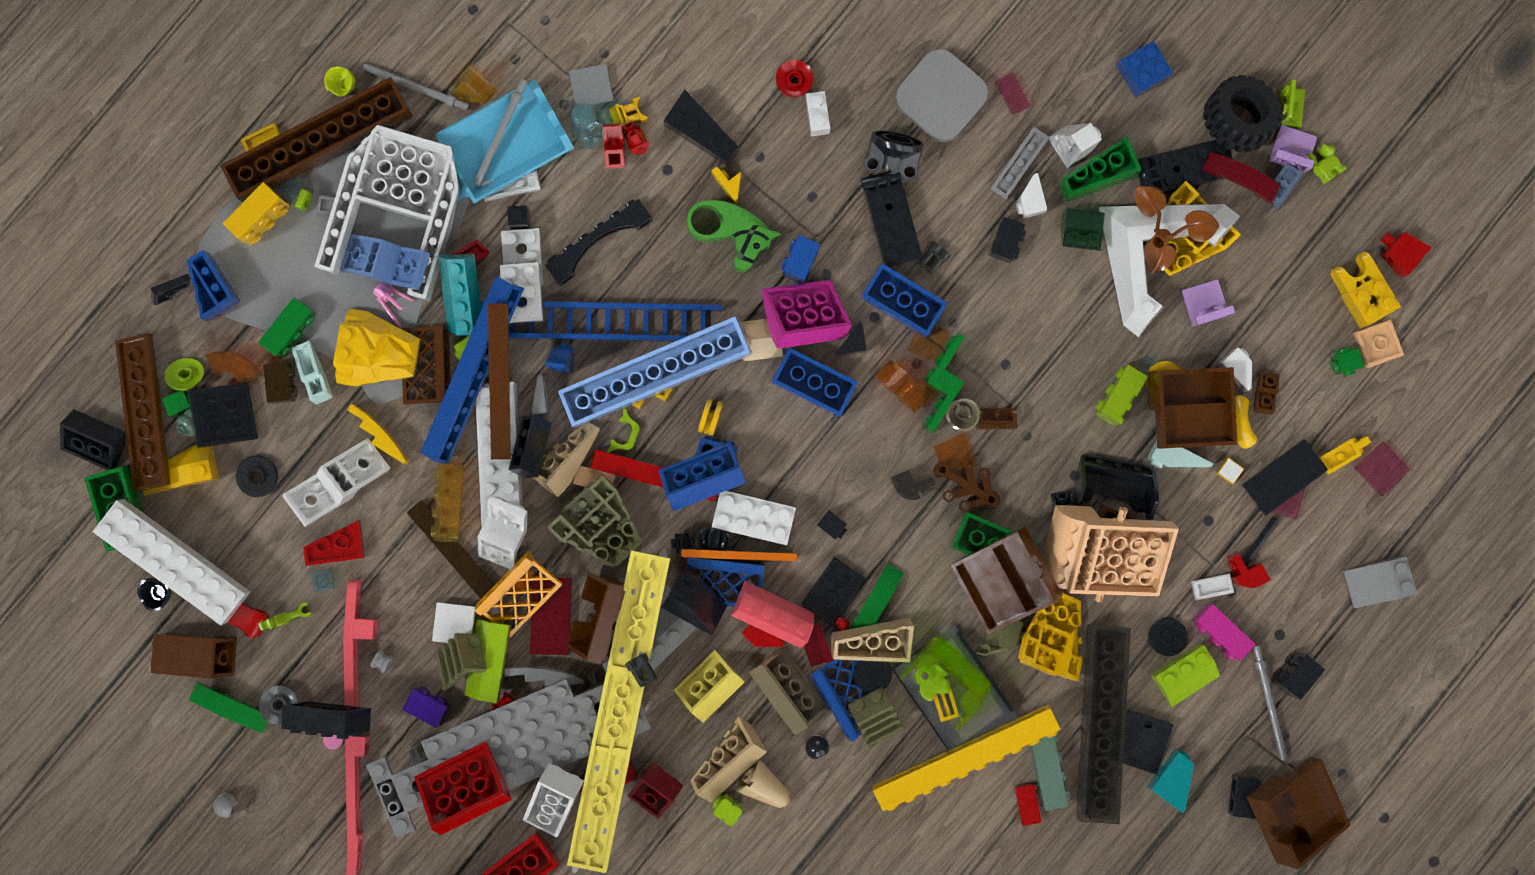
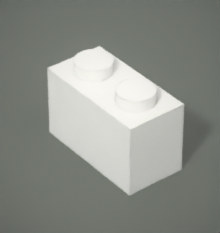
(817, 113)

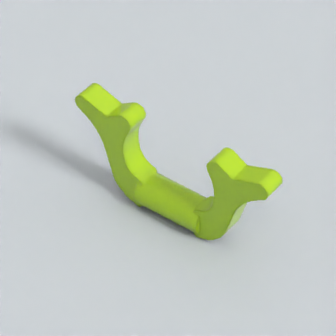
(633, 436)

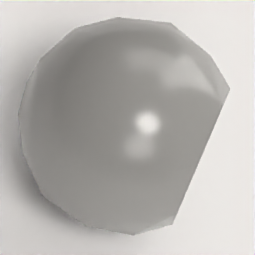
(225, 805)

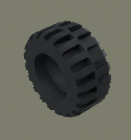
(1252, 96)

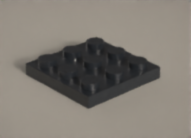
(222, 415)

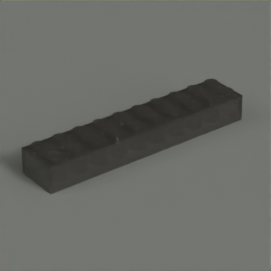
(1103, 724)

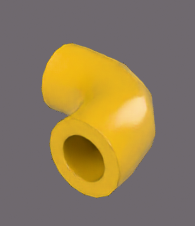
(1245, 436)

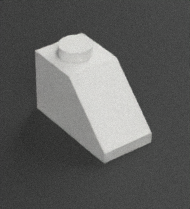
(1032, 199)
(1242, 366)

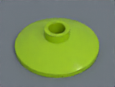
(182, 368)

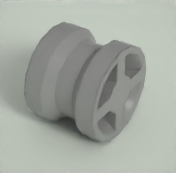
(382, 661)

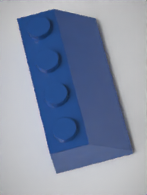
(701, 476)

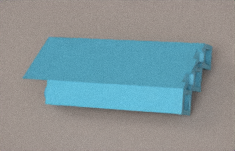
(528, 143)

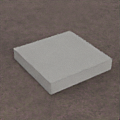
(592, 85)

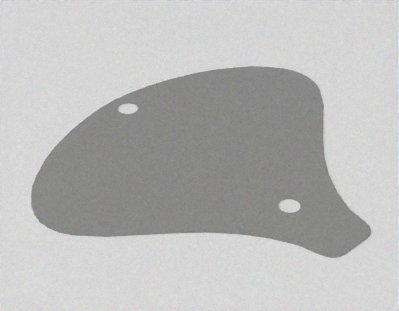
(284, 263)

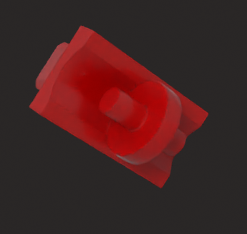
(635, 139)

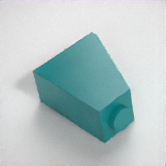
(1174, 780)

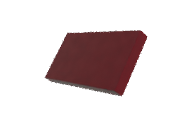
(552, 620)

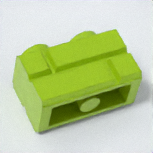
(727, 808)

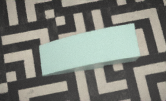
(312, 373)

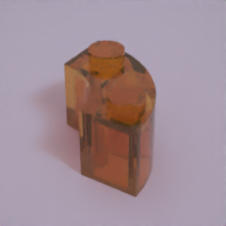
(237, 365)
(906, 389)

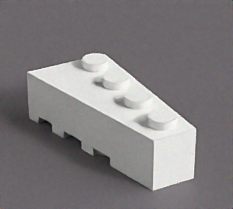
(1075, 142)

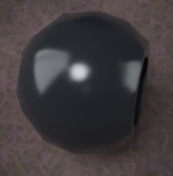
(816, 747)

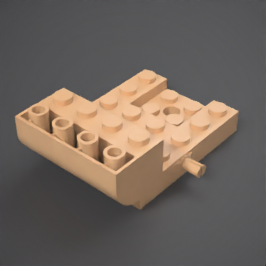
(1107, 553)

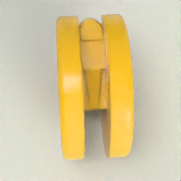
(710, 418)

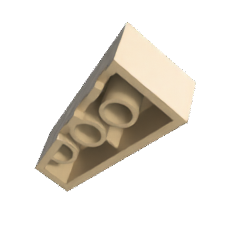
(875, 642)
(728, 761)

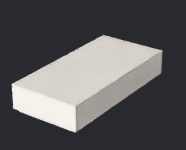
(1212, 586)

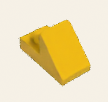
(731, 187)

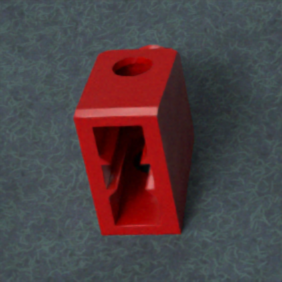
(1403, 252)

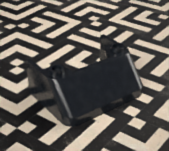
(1117, 480)

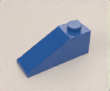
(561, 359)

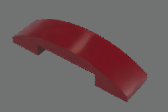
(1242, 175)

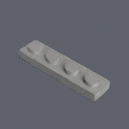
(1019, 163)

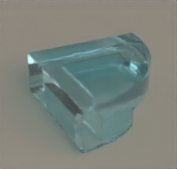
(1146, 363)

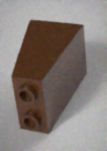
(193, 655)

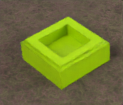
(303, 200)

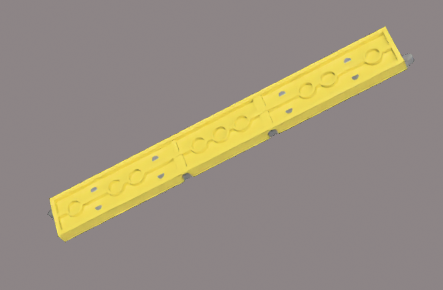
(618, 713)

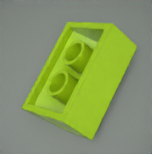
(1186, 674)

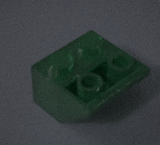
(1082, 229)

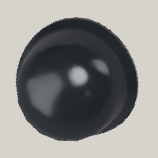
(153, 594)

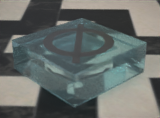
(289, 188)
(323, 580)

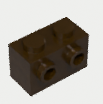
(280, 383)

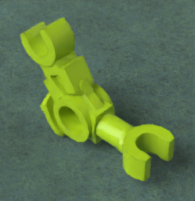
(283, 618)

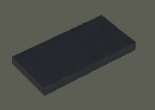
(1284, 477)

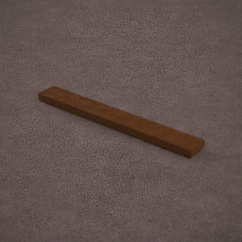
(499, 381)

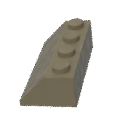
(789, 690)

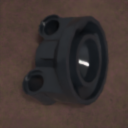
(894, 153)

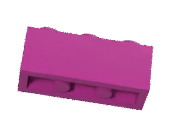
(1223, 633)

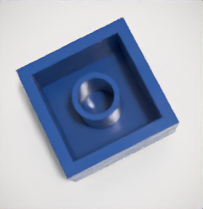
(1144, 69)
(801, 259)

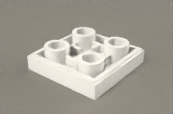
(452, 620)

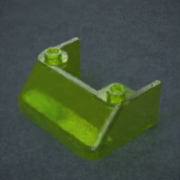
(941, 653)

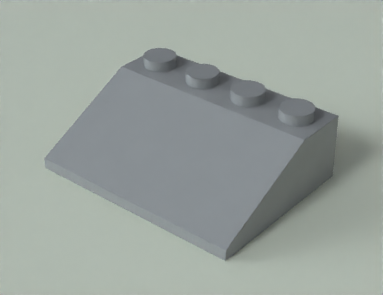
(669, 634)

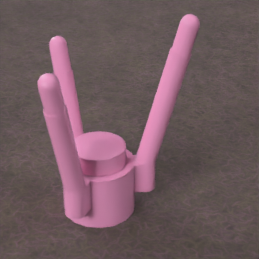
(384, 293)

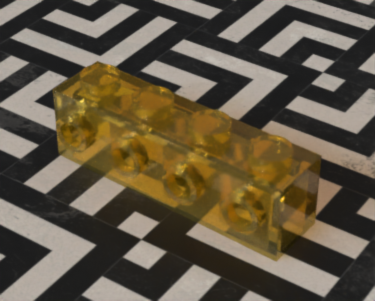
(449, 503)

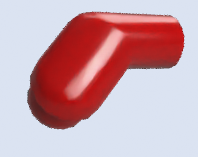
(842, 623)

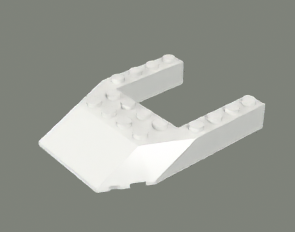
(401, 177)

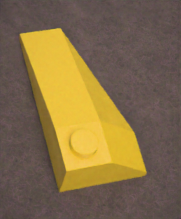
(190, 468)

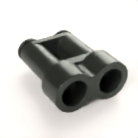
(940, 254)
(641, 662)

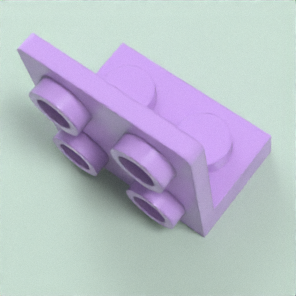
(1292, 148)
(1206, 303)

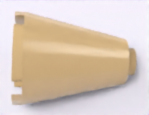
(763, 786)

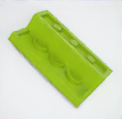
(494, 644)

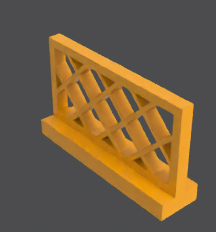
(503, 587)

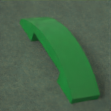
(878, 597)

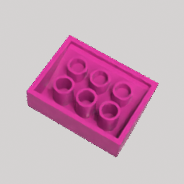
(805, 314)

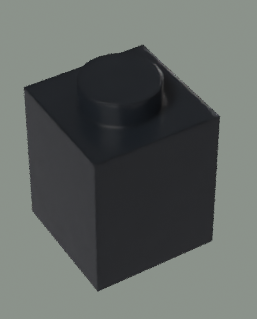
(518, 217)
(832, 525)

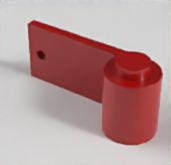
(247, 620)

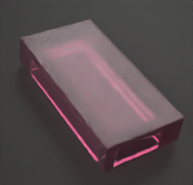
(1012, 93)

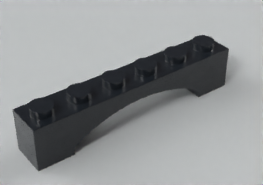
(631, 217)

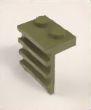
(460, 656)
(875, 717)

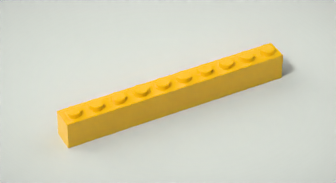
(966, 757)

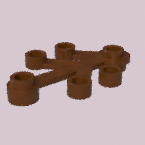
(970, 486)

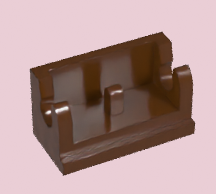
(997, 418)

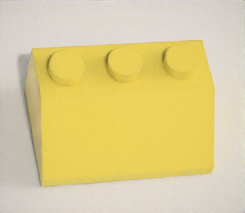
(708, 686)

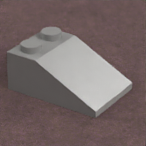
(1380, 581)

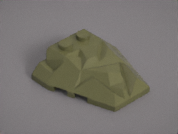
(597, 523)

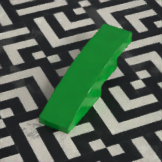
(228, 707)

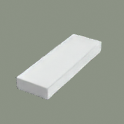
(523, 185)

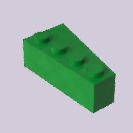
(1103, 171)

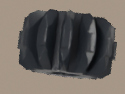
(714, 539)

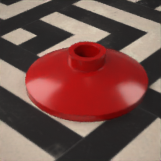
(798, 70)

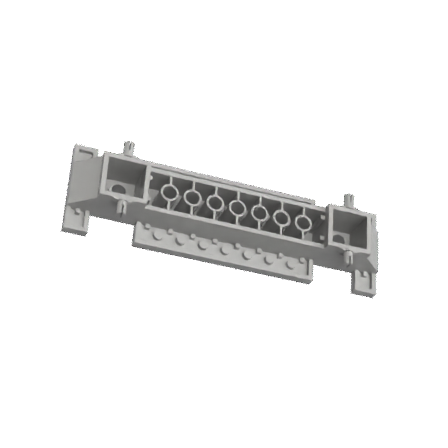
(522, 736)

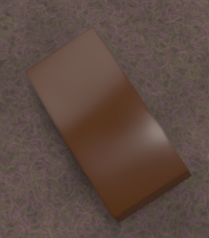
(1266, 393)

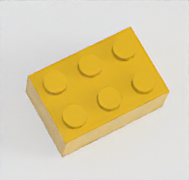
(256, 214)

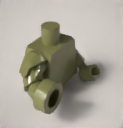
(1002, 639)

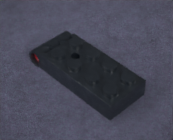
(1189, 161)
(892, 227)

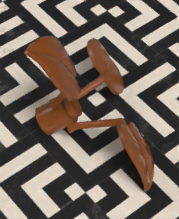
(1157, 253)

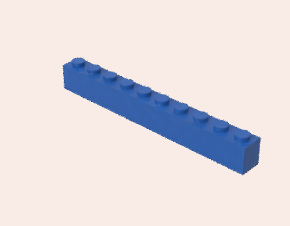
(467, 378)

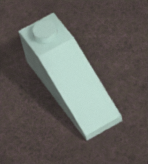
(1176, 458)

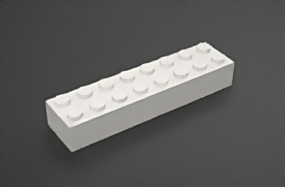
(494, 474)
(171, 561)

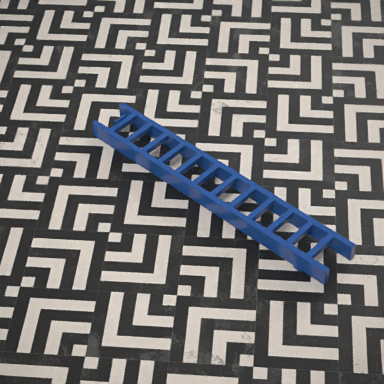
(612, 306)

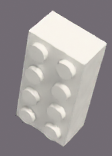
(753, 517)
(553, 799)

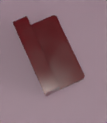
(817, 647)

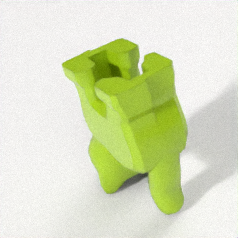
(1329, 166)

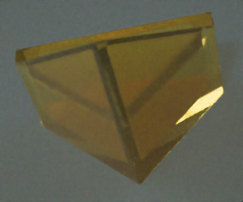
(473, 86)

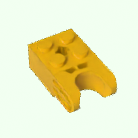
(1365, 287)

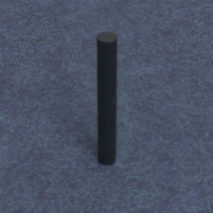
(1260, 540)

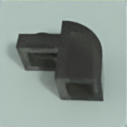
(905, 486)

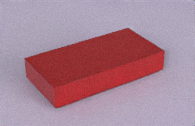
(1028, 804)

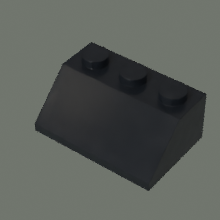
(91, 439)

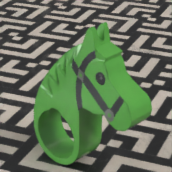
(741, 226)

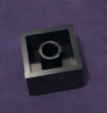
(1297, 675)

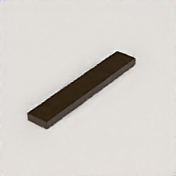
(453, 552)

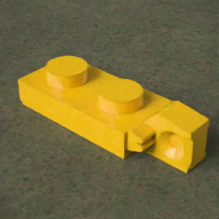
(1344, 453)

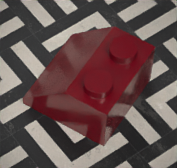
(655, 790)

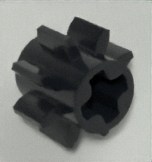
(682, 541)

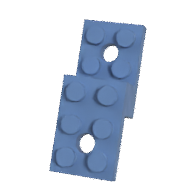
(385, 261)

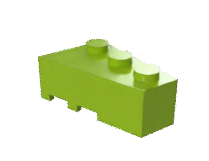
(1120, 395)

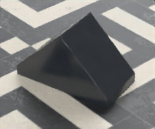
(854, 343)

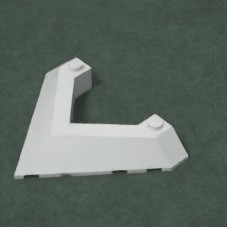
(1125, 236)

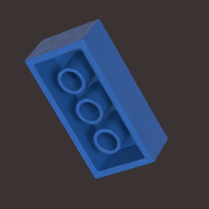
(903, 300)
(814, 382)

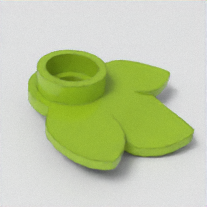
(934, 684)

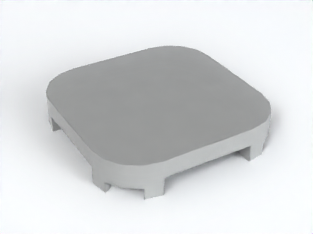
(941, 95)

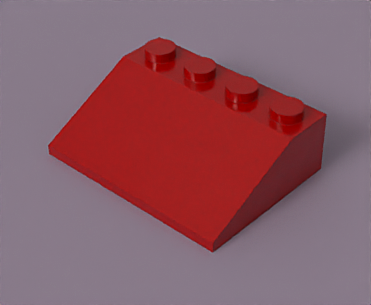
(462, 789)

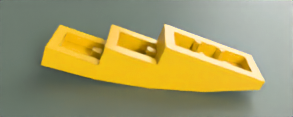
(383, 438)

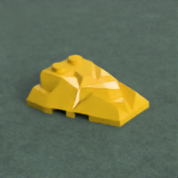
(1187, 249)
(373, 350)
(1053, 640)

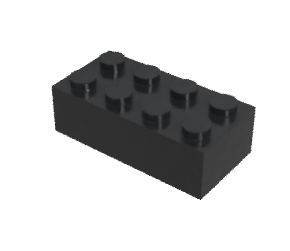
(326, 719)

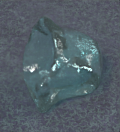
(584, 119)

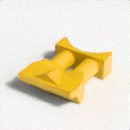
(618, 113)

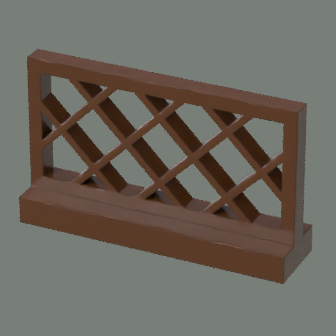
(442, 365)

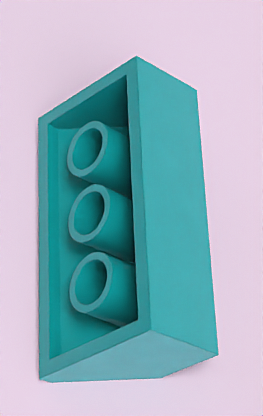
(460, 292)

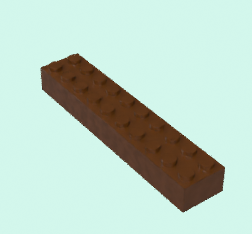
(317, 139)

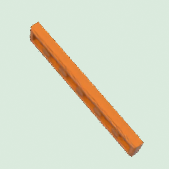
(745, 555)

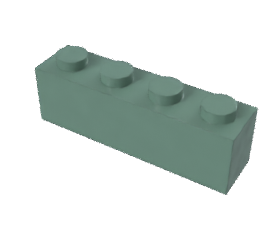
(1049, 774)

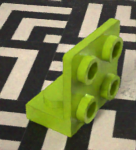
(1292, 104)

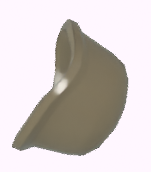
(963, 414)

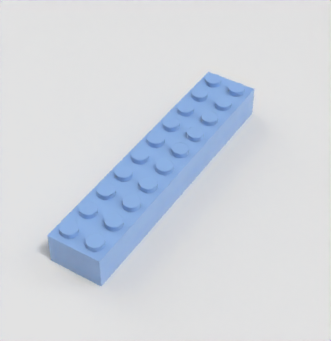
(655, 372)

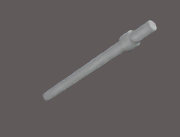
(516, 98)
(449, 100)
(1261, 666)

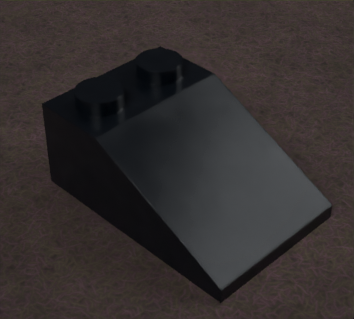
(694, 602)

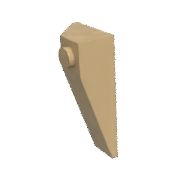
(563, 462)

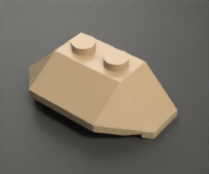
(761, 341)

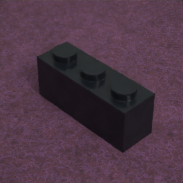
(530, 446)

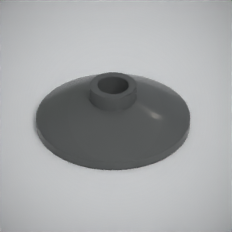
(268, 703)

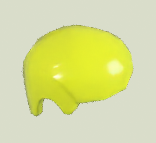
(339, 81)

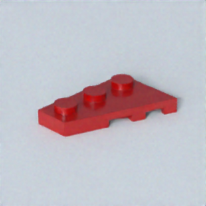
(339, 546)

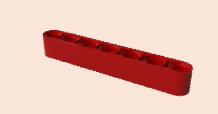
(630, 469)

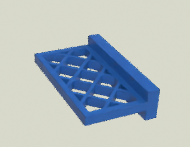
(728, 565)
(832, 699)

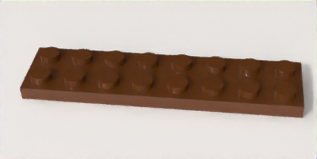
(142, 412)

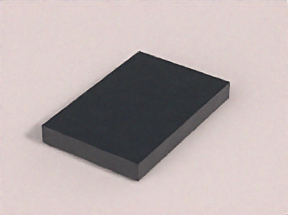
(833, 591)

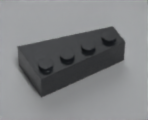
(697, 127)

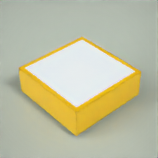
(1230, 471)

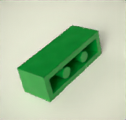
(287, 328)

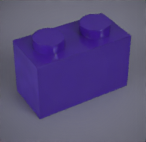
(426, 706)

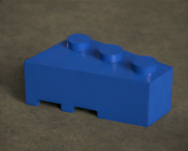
(211, 286)

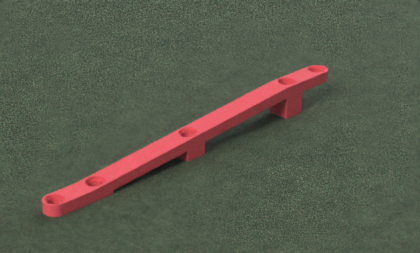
(355, 747)

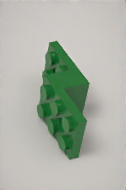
(943, 383)

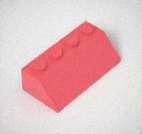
(774, 615)

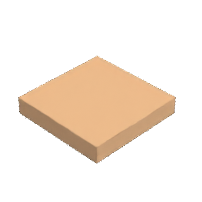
(1378, 344)

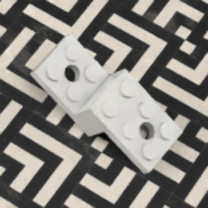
(524, 270)
(336, 482)
(502, 532)

